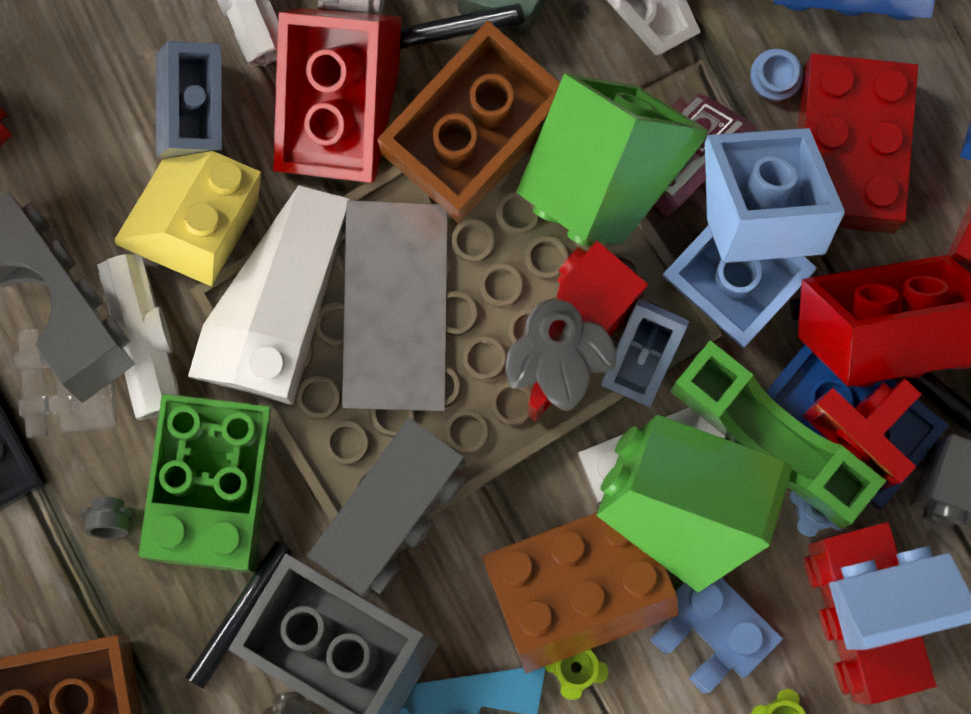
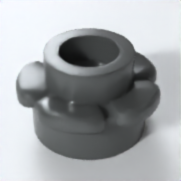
(107, 518)

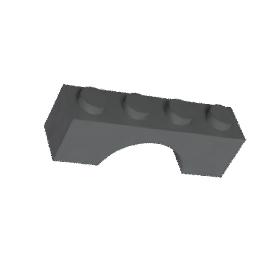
(77, 341)

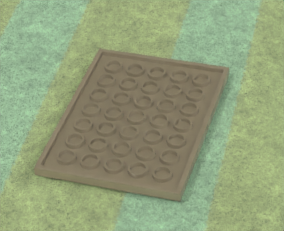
(497, 272)

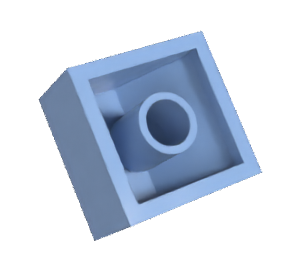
(769, 195)
(736, 294)
(900, 601)

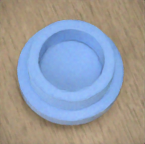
(776, 75)

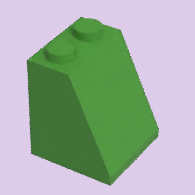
(605, 158)
(693, 499)

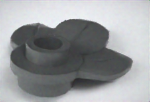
(559, 362)

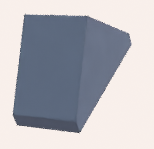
(645, 352)

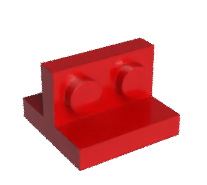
(863, 427)

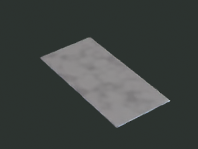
(395, 306)

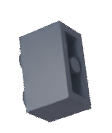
(188, 99)

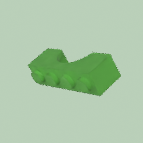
(745, 414)

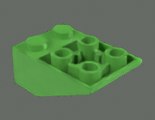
(206, 484)

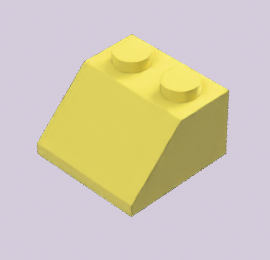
(192, 214)

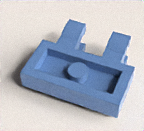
(726, 625)

